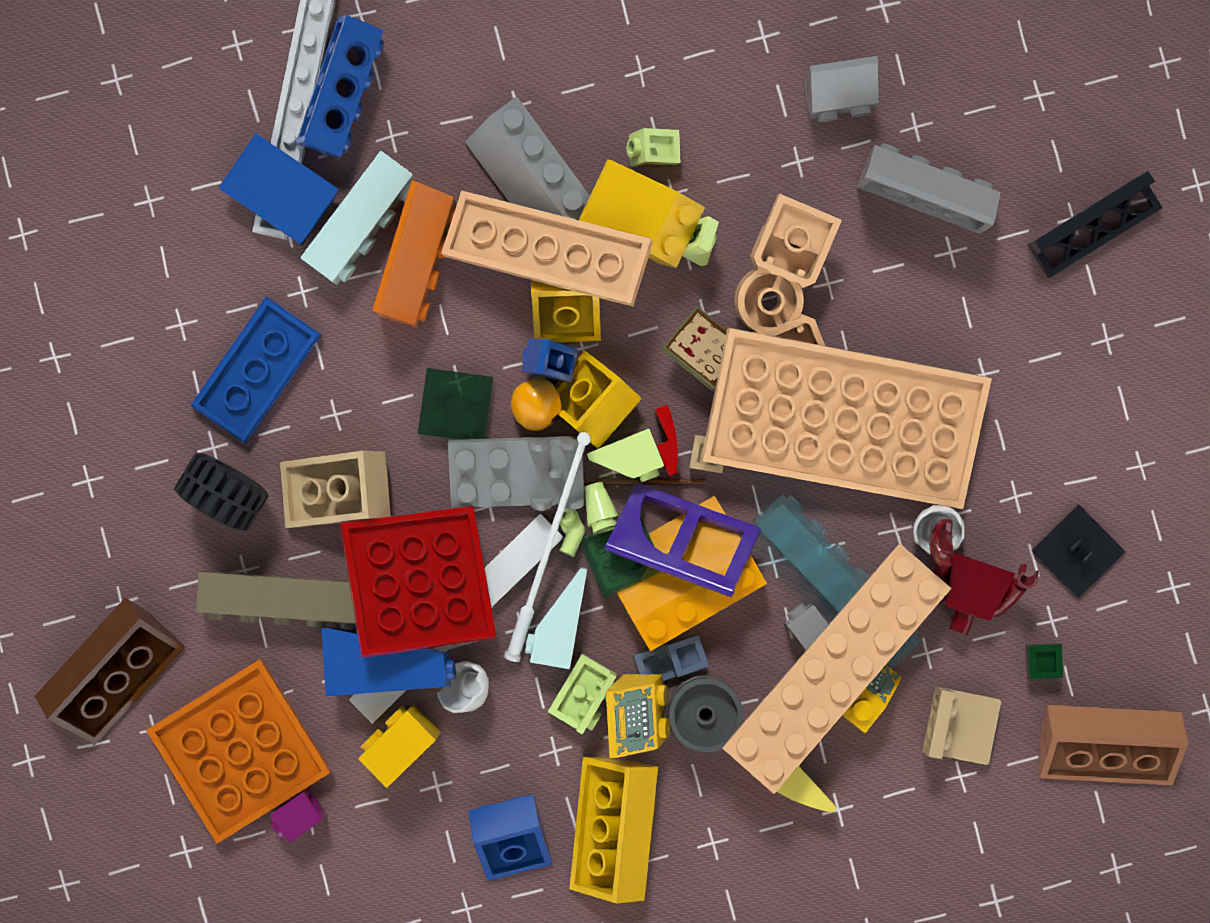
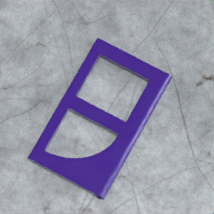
(631, 543)

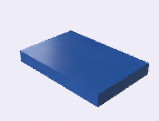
(279, 189)

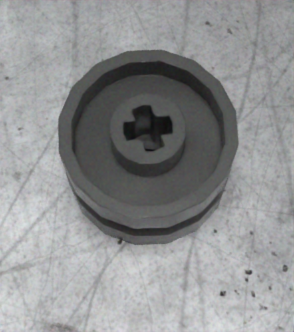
(688, 701)

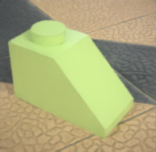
(631, 456)

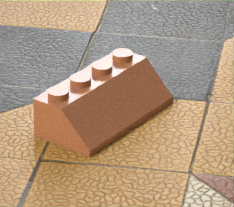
(1111, 745)

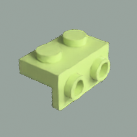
(583, 694)

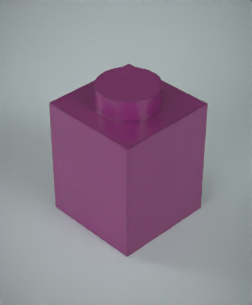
(297, 816)

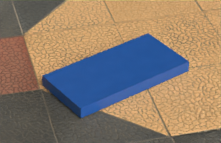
(256, 370)

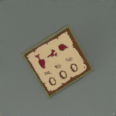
(698, 346)

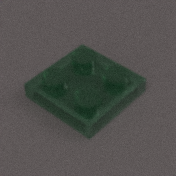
(455, 405)

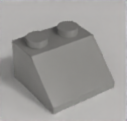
(842, 88)

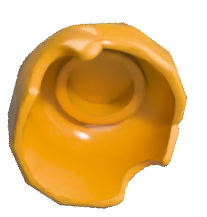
(535, 404)

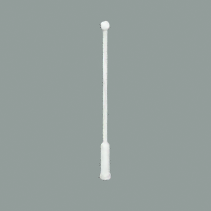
(527, 611)

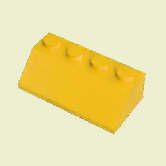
(613, 829)

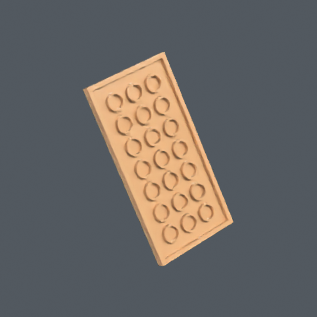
(845, 418)

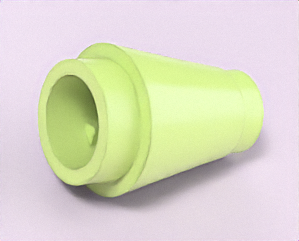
(600, 510)

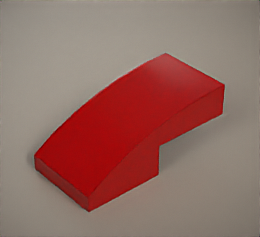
(669, 449)

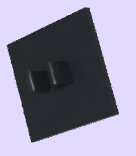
(1078, 551)

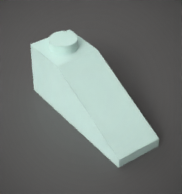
(557, 630)

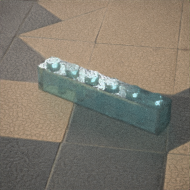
(816, 558)

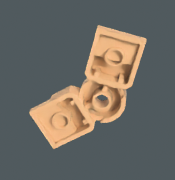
(785, 261)

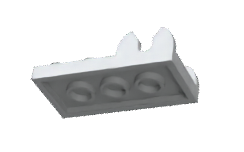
(514, 472)

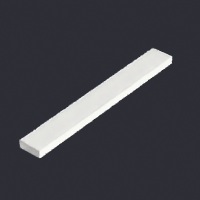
(301, 73)
(501, 576)

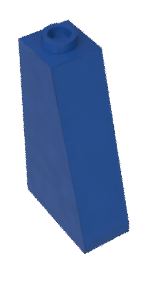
(350, 674)

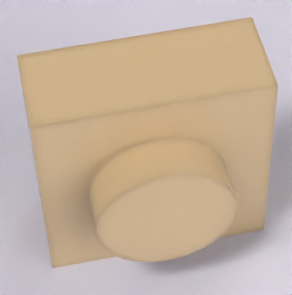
(696, 455)

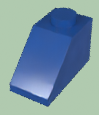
(549, 359)

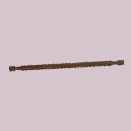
(629, 481)

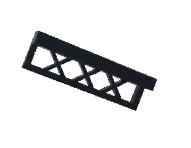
(1096, 212)

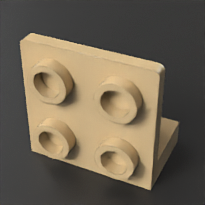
(961, 726)

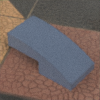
(672, 658)

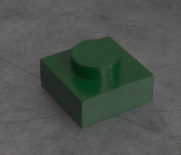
(1044, 661)

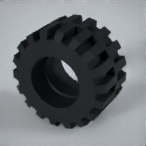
(221, 492)

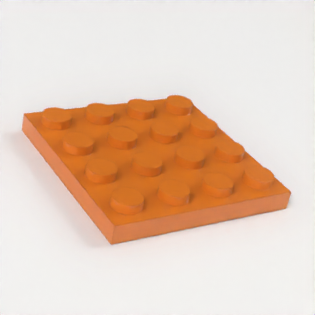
(239, 750)

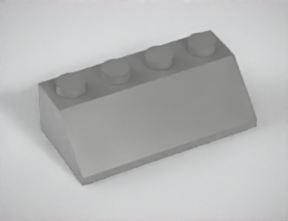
(526, 163)
(929, 189)

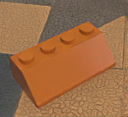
(415, 256)

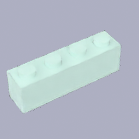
(359, 218)

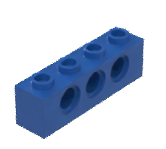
(314, 131)

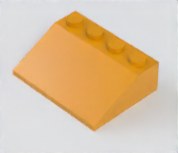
(669, 605)

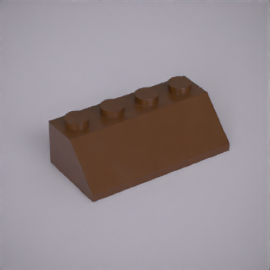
(108, 672)

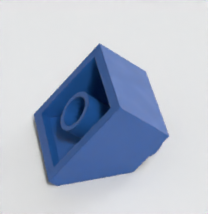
(509, 837)

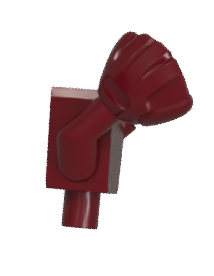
(974, 585)

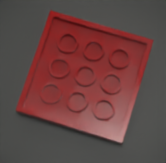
(417, 581)

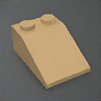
(335, 489)

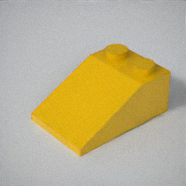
(643, 208)

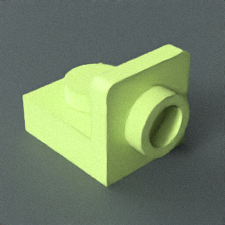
(654, 147)
(702, 241)

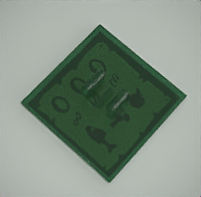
(611, 570)

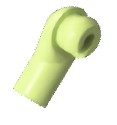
(573, 530)

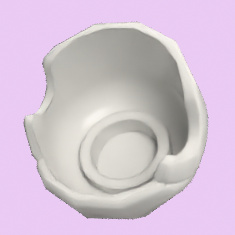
(927, 521)
(467, 690)

